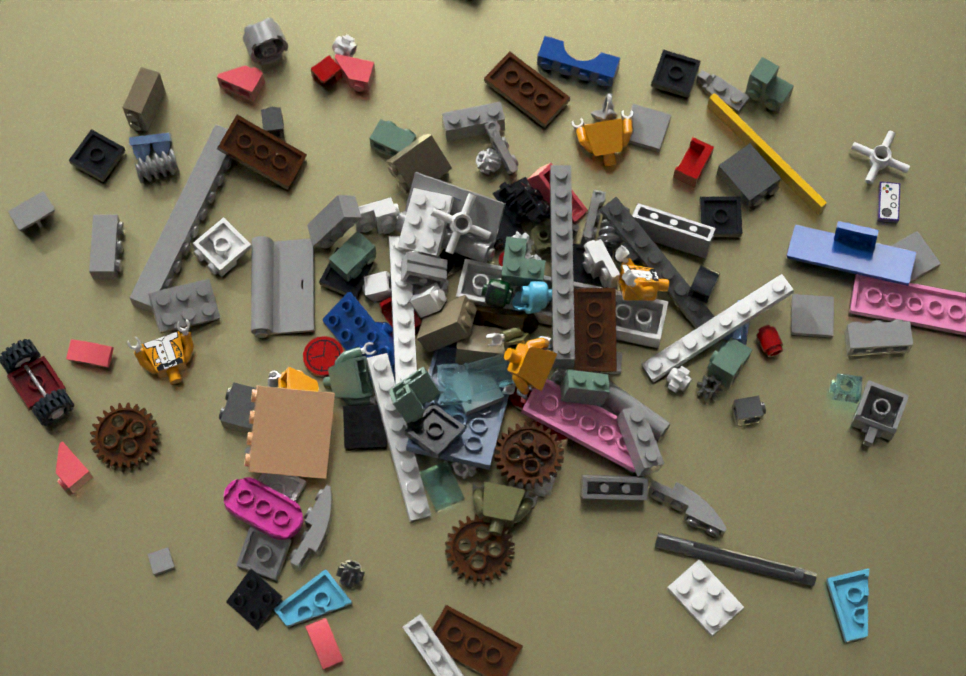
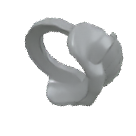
(606, 112)

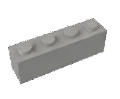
(675, 230)

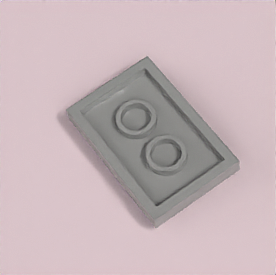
(188, 301)

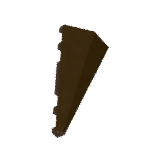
(506, 318)

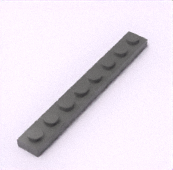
(653, 258)

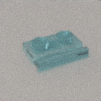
(489, 374)
(453, 384)
(441, 486)

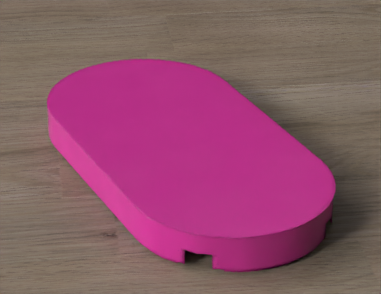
(263, 508)

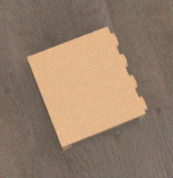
(290, 432)

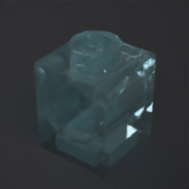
(852, 382)

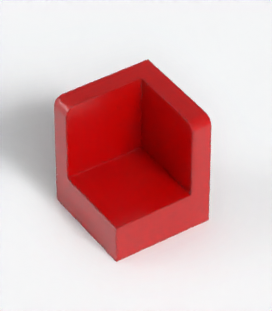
(326, 70)

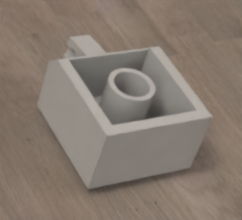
(879, 412)

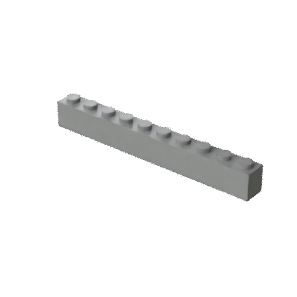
(183, 221)
(562, 266)

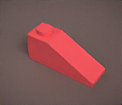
(541, 181)

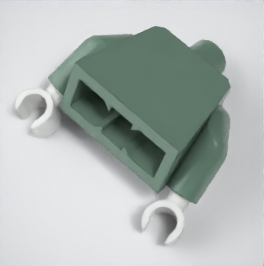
(351, 377)

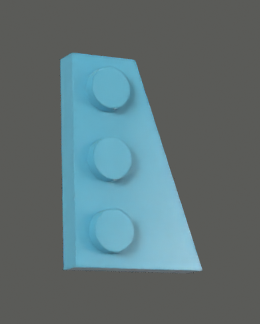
(313, 600)
(850, 602)

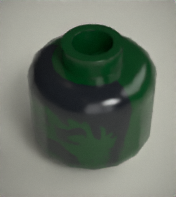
(497, 293)

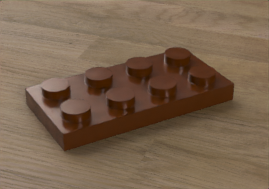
(527, 89)
(261, 151)
(595, 329)
(475, 644)

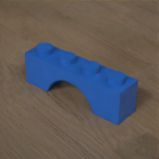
(599, 70)

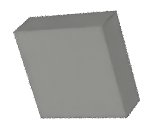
(161, 561)

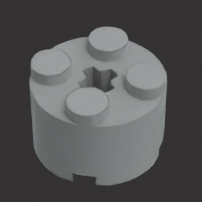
(265, 41)

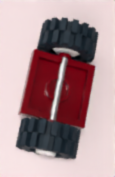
(36, 382)

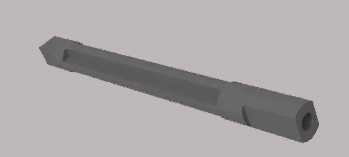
(735, 559)

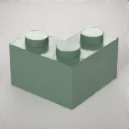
(767, 86)
(518, 269)
(728, 361)
(412, 393)

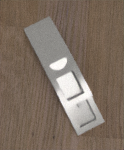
(697, 510)
(319, 522)

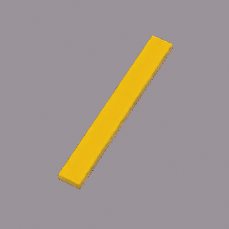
(783, 170)

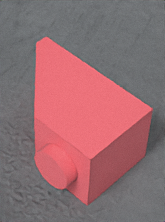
(356, 72)
(242, 81)
(70, 470)

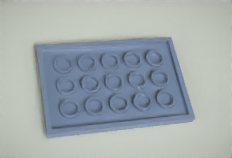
(482, 428)

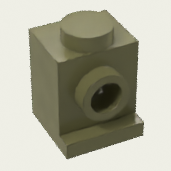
(541, 245)

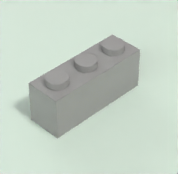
(471, 120)
(334, 221)
(106, 247)
(878, 337)
(639, 441)
(614, 487)

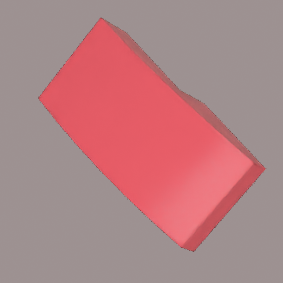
(90, 353)
(324, 643)

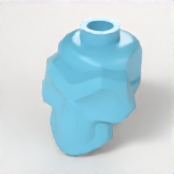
(532, 297)

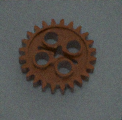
(107, 431)
(541, 441)
(492, 563)

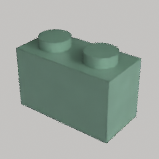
(390, 138)
(353, 256)
(584, 387)

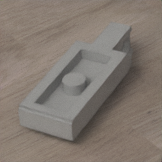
(729, 94)
(500, 145)
(593, 215)

